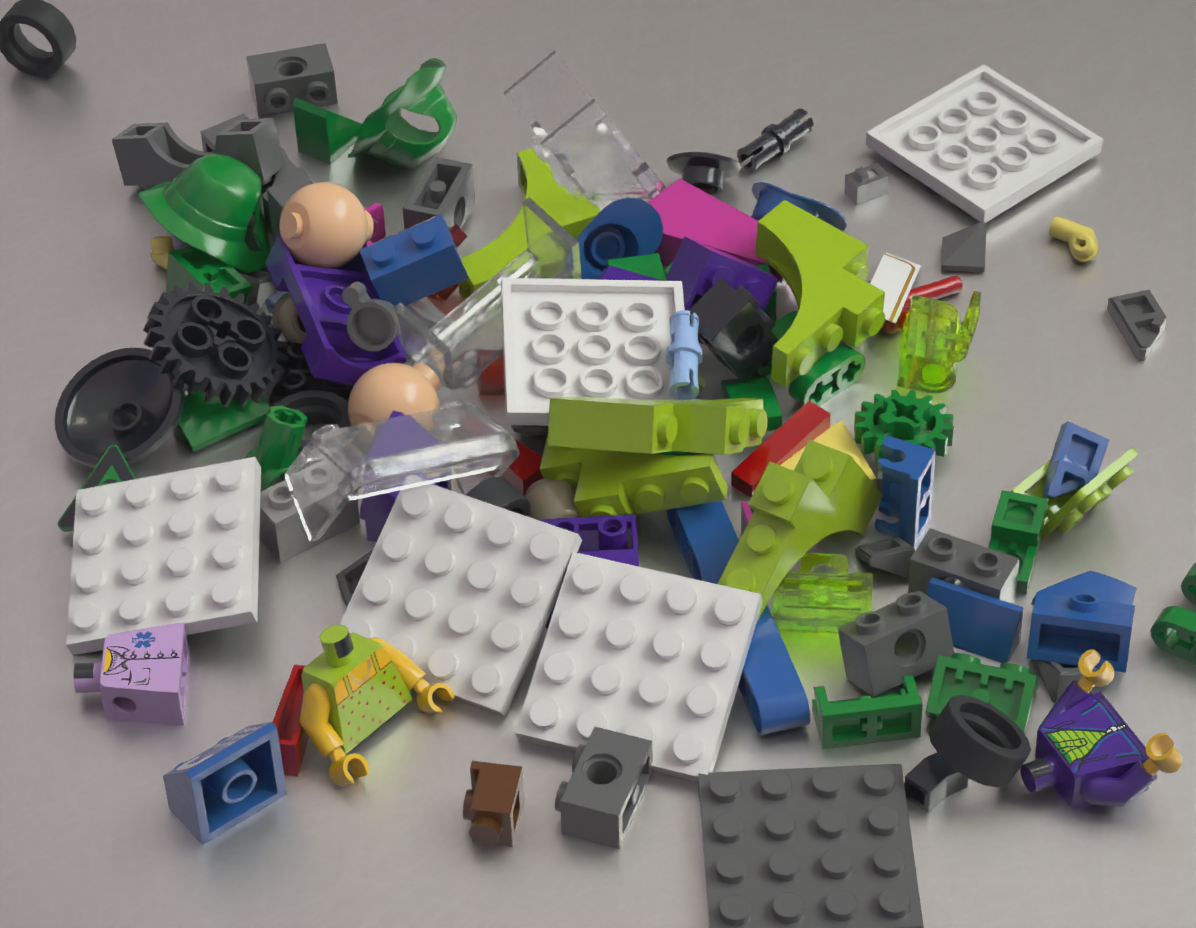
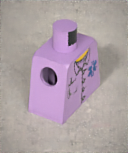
(141, 675)

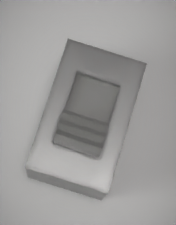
(866, 183)

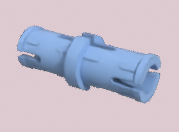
(684, 355)

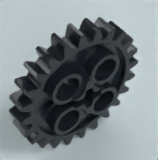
(215, 344)

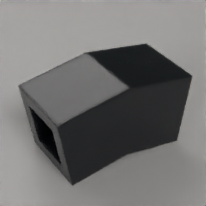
(932, 782)

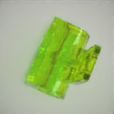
(934, 343)
(821, 600)

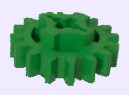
(904, 419)

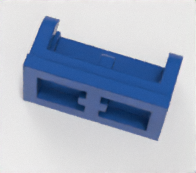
(906, 489)

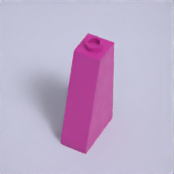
(707, 220)

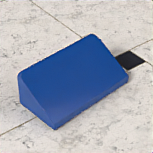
(979, 621)

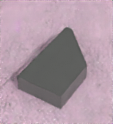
(1138, 320)

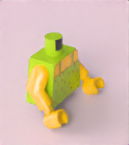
(354, 692)

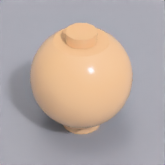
(324, 225)
(391, 389)

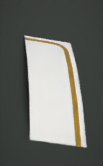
(896, 279)

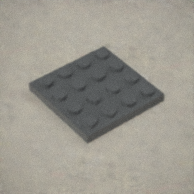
(809, 848)

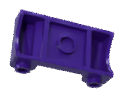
(325, 315)

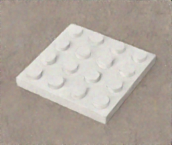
(984, 143)
(584, 341)
(166, 553)
(462, 591)
(641, 660)

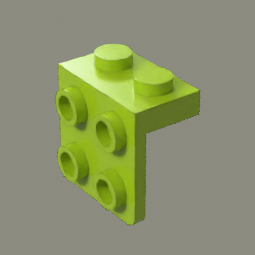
(1070, 508)

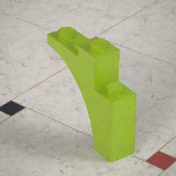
(538, 183)
(829, 286)
(657, 425)
(633, 482)
(796, 512)

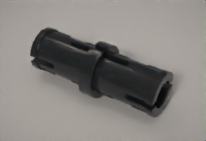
(775, 140)

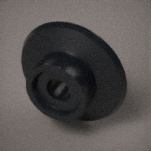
(704, 169)

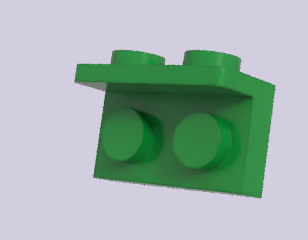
(1005, 688)

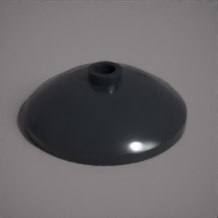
(118, 403)

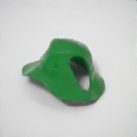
(392, 138)
(212, 208)

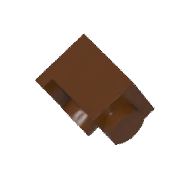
(494, 803)

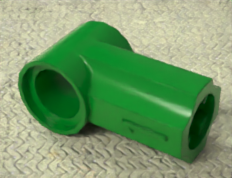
(278, 444)

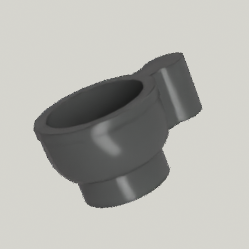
(371, 321)

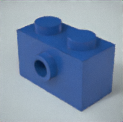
(1076, 623)

